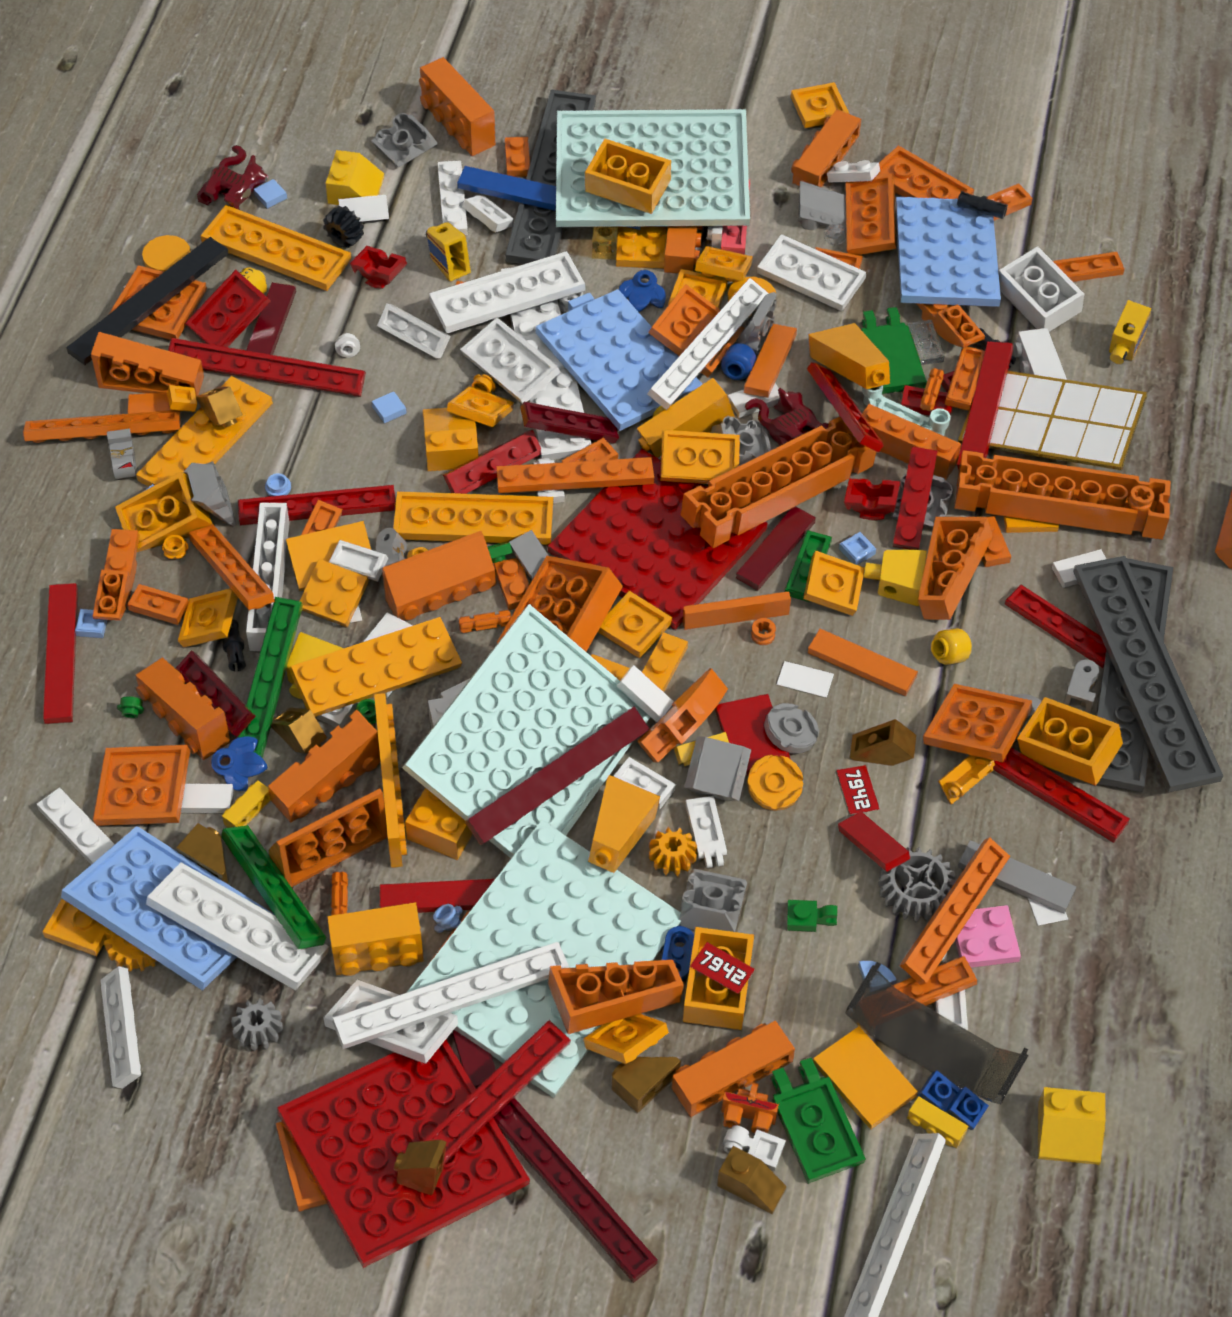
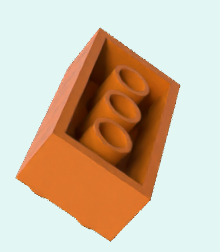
(457, 106)

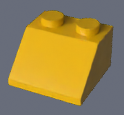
(352, 177)
(1071, 1125)

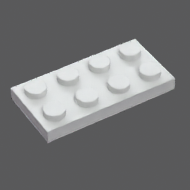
(811, 272)
(510, 360)
(414, 1041)

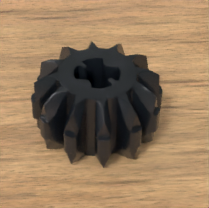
(343, 226)

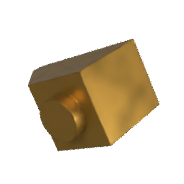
(220, 406)
(299, 729)
(884, 744)
(206, 850)
(643, 1079)
(421, 1165)
(750, 1180)

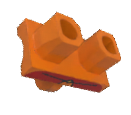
(750, 1106)

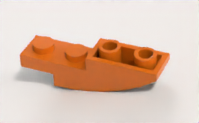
(952, 324)
(118, 575)
(685, 717)

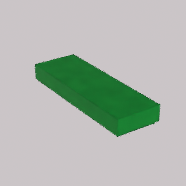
(798, 577)

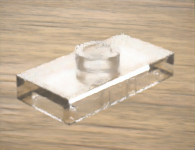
(926, 342)

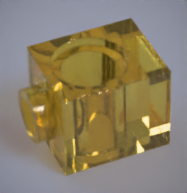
(604, 243)

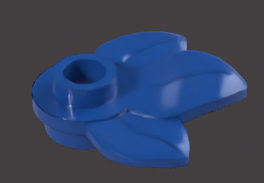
(641, 293)
(243, 762)

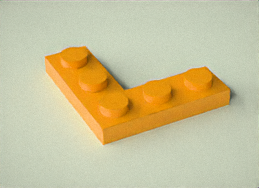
(660, 665)

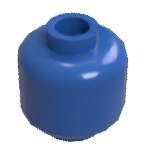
(738, 361)

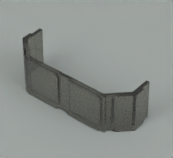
(933, 1039)

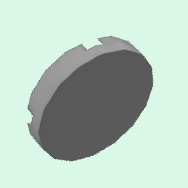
(791, 728)

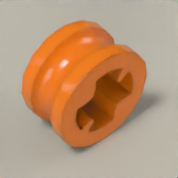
(1141, 498)
(763, 639)

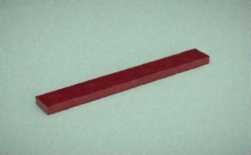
(556, 776)
(575, 1191)

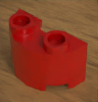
(377, 267)
(871, 500)

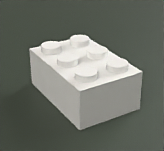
(1040, 290)

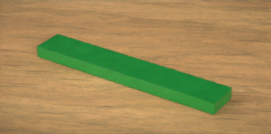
(271, 669)
(273, 887)

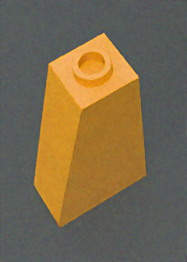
(850, 355)
(692, 413)
(621, 822)

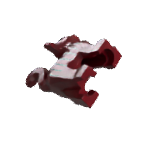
(232, 185)
(793, 423)

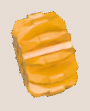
(662, 848)

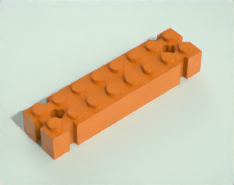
(775, 482)
(1059, 494)

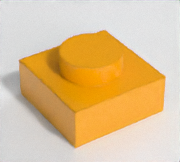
(182, 398)

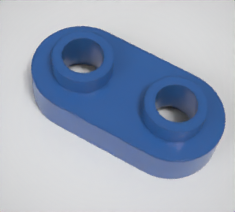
(680, 955)

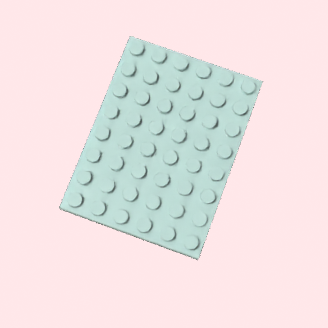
(706, 166)
(516, 717)
(538, 900)

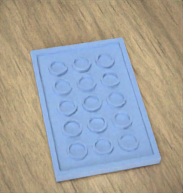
(946, 253)
(611, 356)
(116, 896)

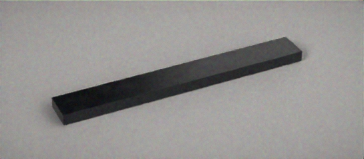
(150, 297)

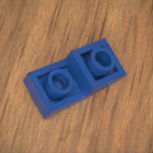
(955, 1101)

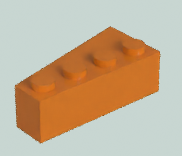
(142, 368)
(951, 561)
(183, 708)
(327, 768)
(612, 992)

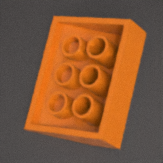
(571, 597)
(331, 839)

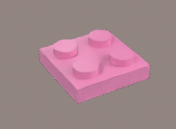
(988, 938)

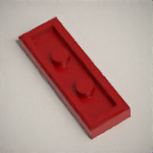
(874, 841)

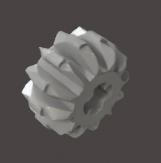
(261, 1033)

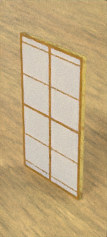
(1065, 420)

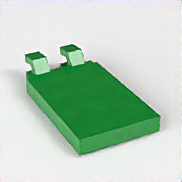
(898, 347)
(815, 1123)

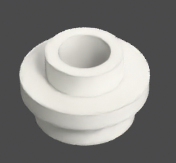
(347, 340)

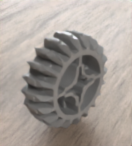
(923, 897)

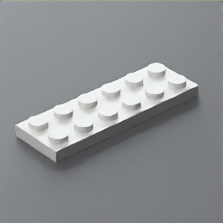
(506, 292)
(234, 925)

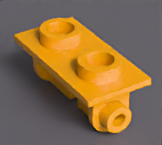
(965, 776)

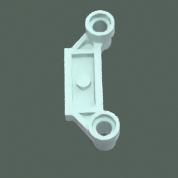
(937, 422)

